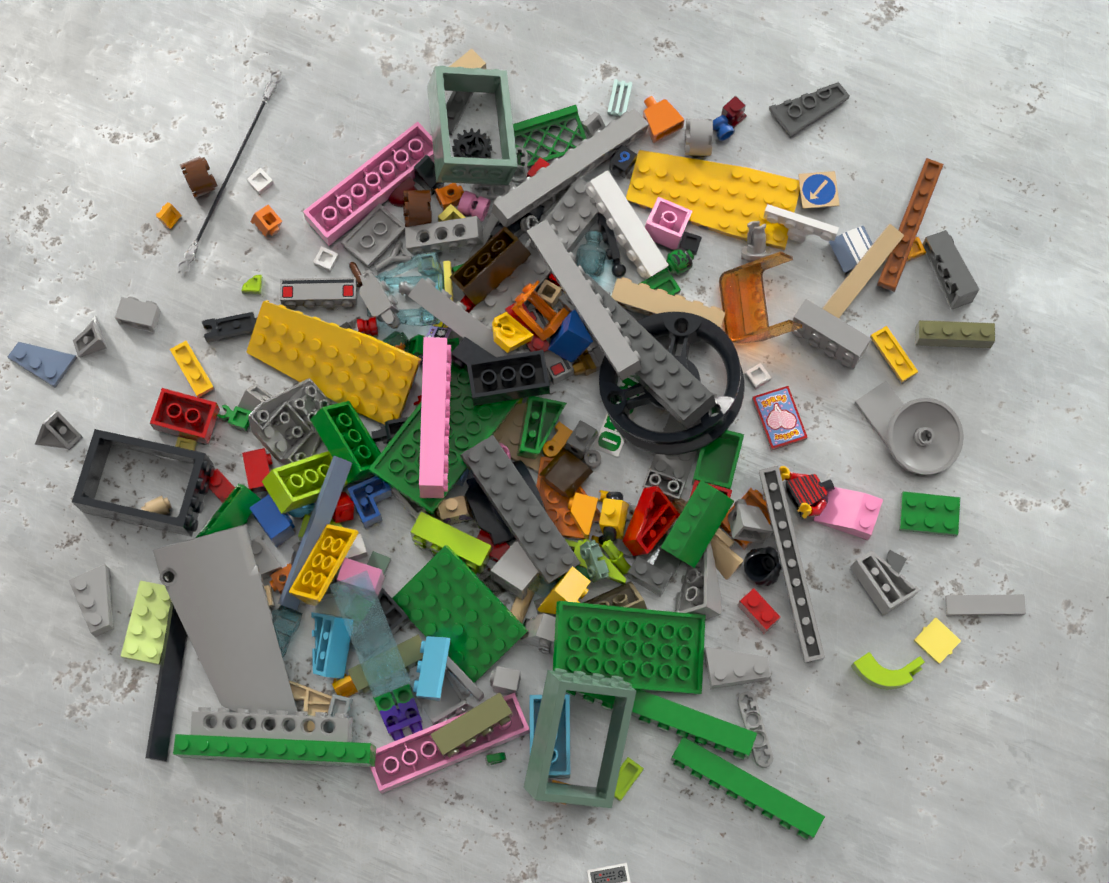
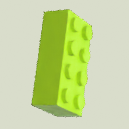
(298, 482)
(436, 534)

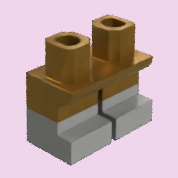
(589, 360)

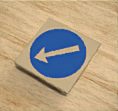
(818, 189)

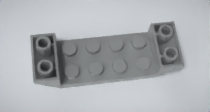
(671, 471)

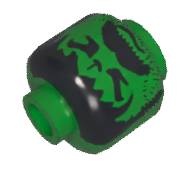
(679, 260)

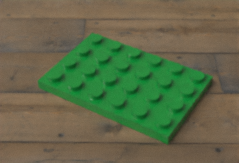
(457, 605)

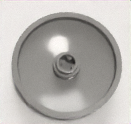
(925, 436)

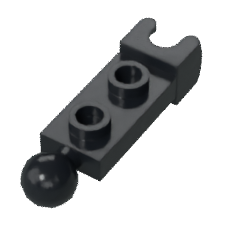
(612, 252)
(229, 326)

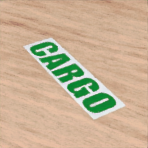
(609, 438)

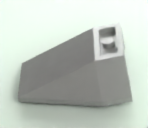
(285, 423)

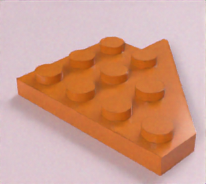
(557, 506)

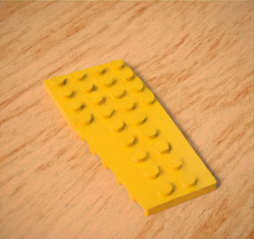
(716, 193)
(336, 359)

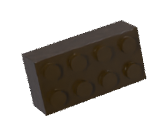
(490, 265)

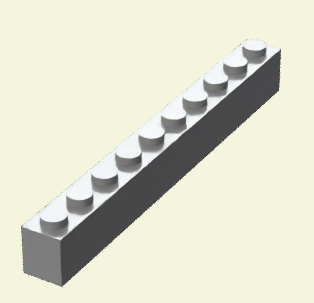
(568, 168)
(584, 300)
(791, 564)

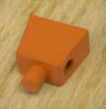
(662, 118)

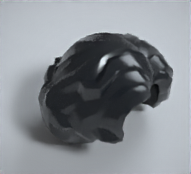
(762, 566)

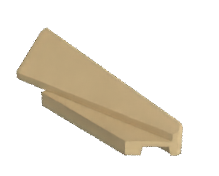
(725, 559)

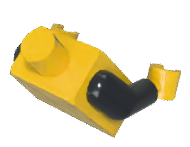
(612, 517)

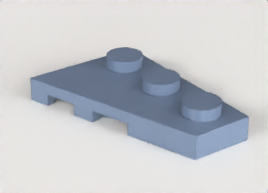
(42, 362)

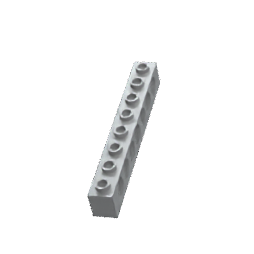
(201, 725)

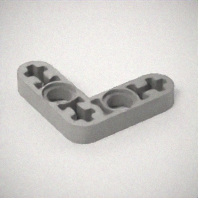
(524, 160)

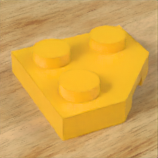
(509, 333)

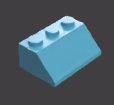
(432, 668)

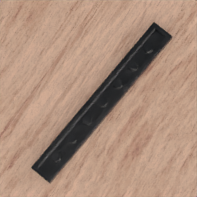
(166, 688)

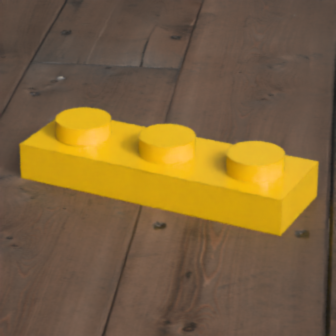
(894, 354)
(192, 369)

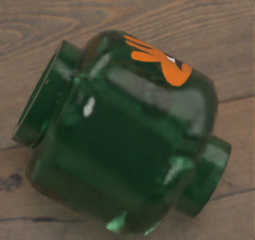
(398, 340)

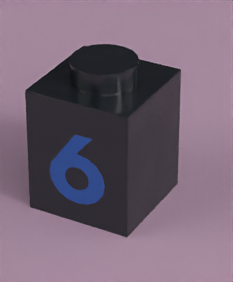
(622, 161)

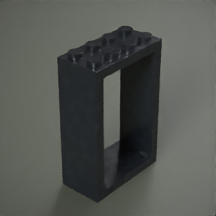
(93, 468)

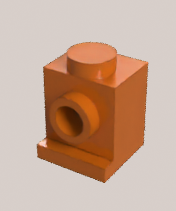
(445, 199)
(267, 221)
(275, 583)

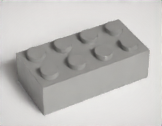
(830, 334)

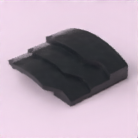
(486, 514)

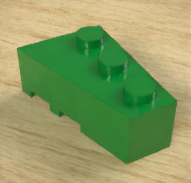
(537, 424)

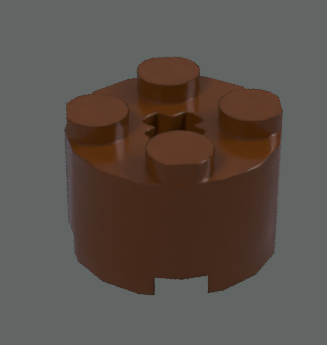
(197, 176)
(417, 207)

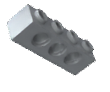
(435, 231)

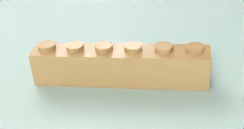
(650, 302)

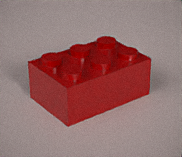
(185, 416)

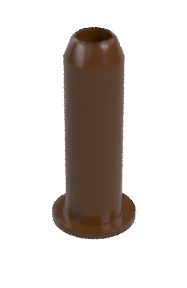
(356, 273)

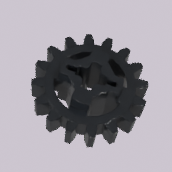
(468, 141)

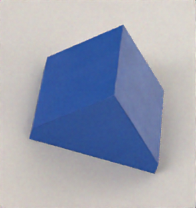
(570, 338)

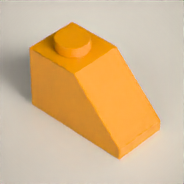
(583, 512)

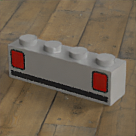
(318, 292)
(557, 367)

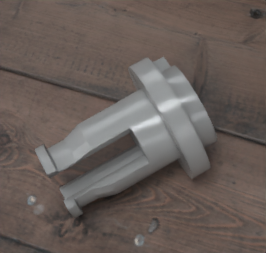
(756, 243)

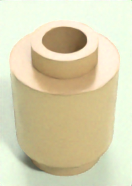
(158, 505)

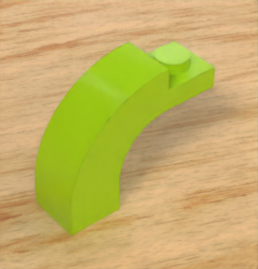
(882, 678)

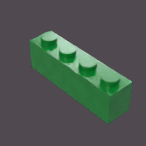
(232, 512)

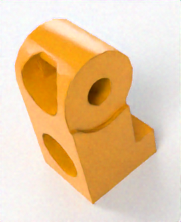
(558, 442)

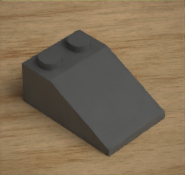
(654, 569)

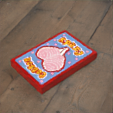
(779, 418)

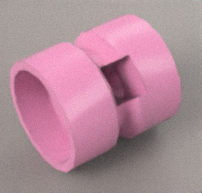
(468, 202)

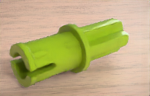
(616, 557)

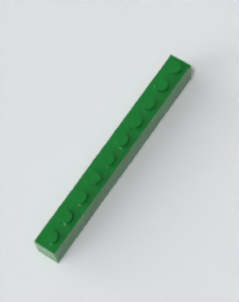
(684, 721)
(275, 750)

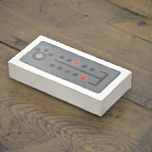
(609, 874)

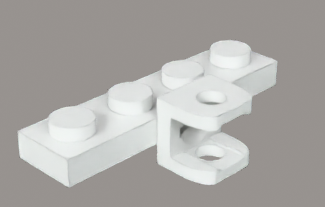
(800, 225)

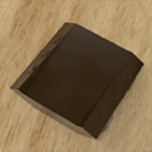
(566, 473)

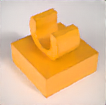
(168, 215)
(344, 686)

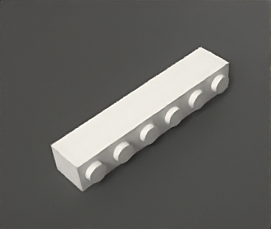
(626, 225)

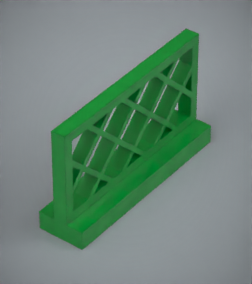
(546, 121)

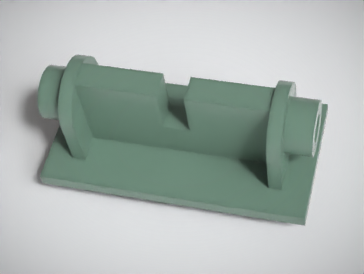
(596, 569)

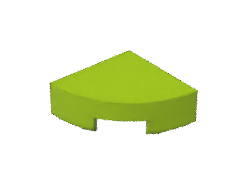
(253, 285)

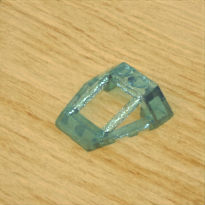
(429, 267)

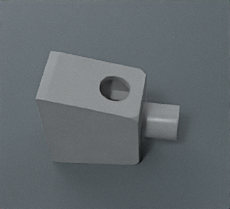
(748, 523)

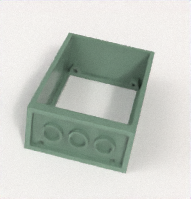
(463, 169)
(546, 732)

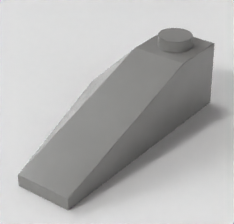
(700, 588)

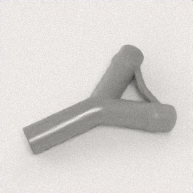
(393, 257)

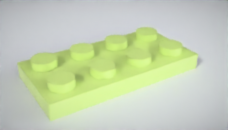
(147, 624)

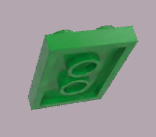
(929, 513)

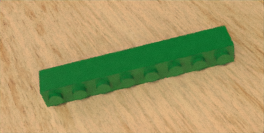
(747, 788)

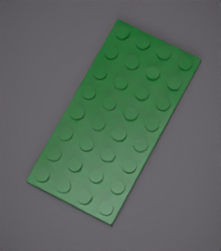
(469, 425)
(640, 645)

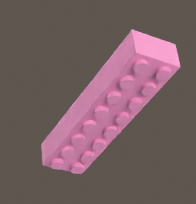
(369, 185)
(435, 418)
(419, 756)

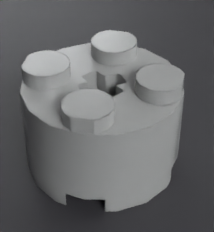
(698, 137)

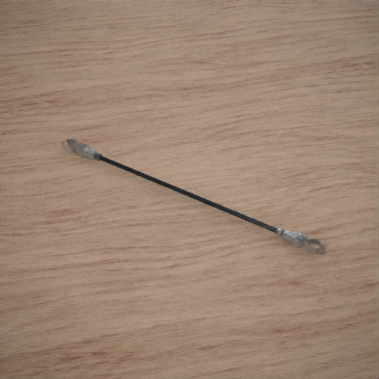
(190, 254)

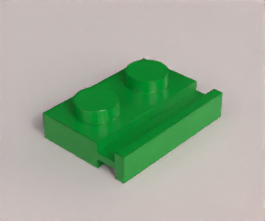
(664, 281)

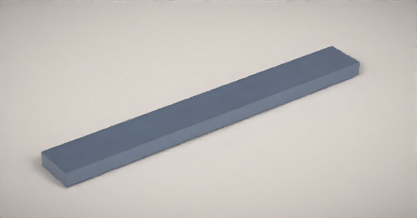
(319, 518)

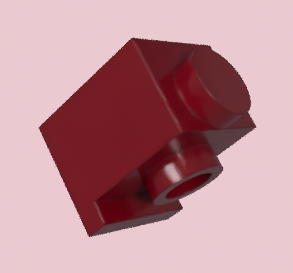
(734, 111)

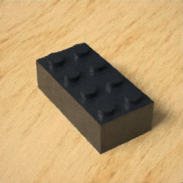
(508, 377)

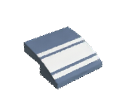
(851, 247)

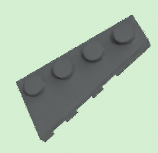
(803, 111)

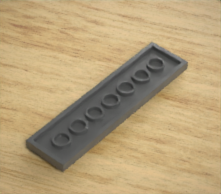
(520, 509)

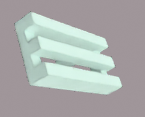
(622, 84)

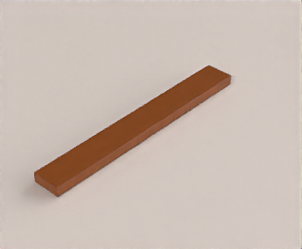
(910, 224)

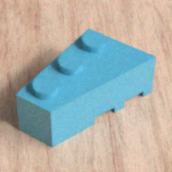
(330, 645)

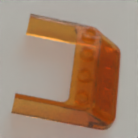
(745, 302)

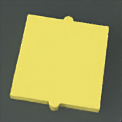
(937, 640)

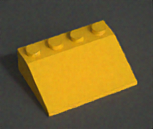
(322, 564)

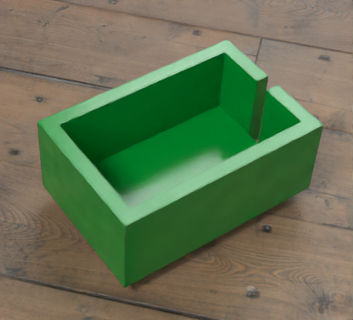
(719, 460)

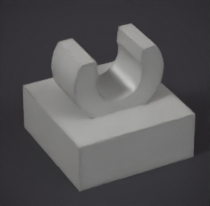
(593, 123)

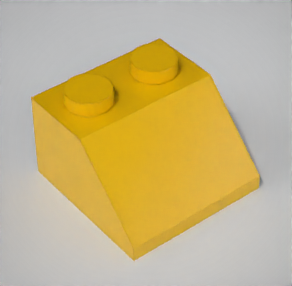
(569, 589)

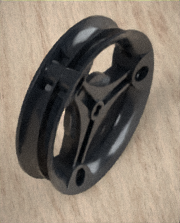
(711, 427)

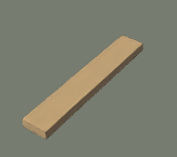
(863, 271)

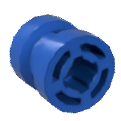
(722, 128)

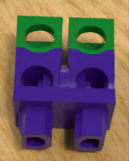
(399, 719)

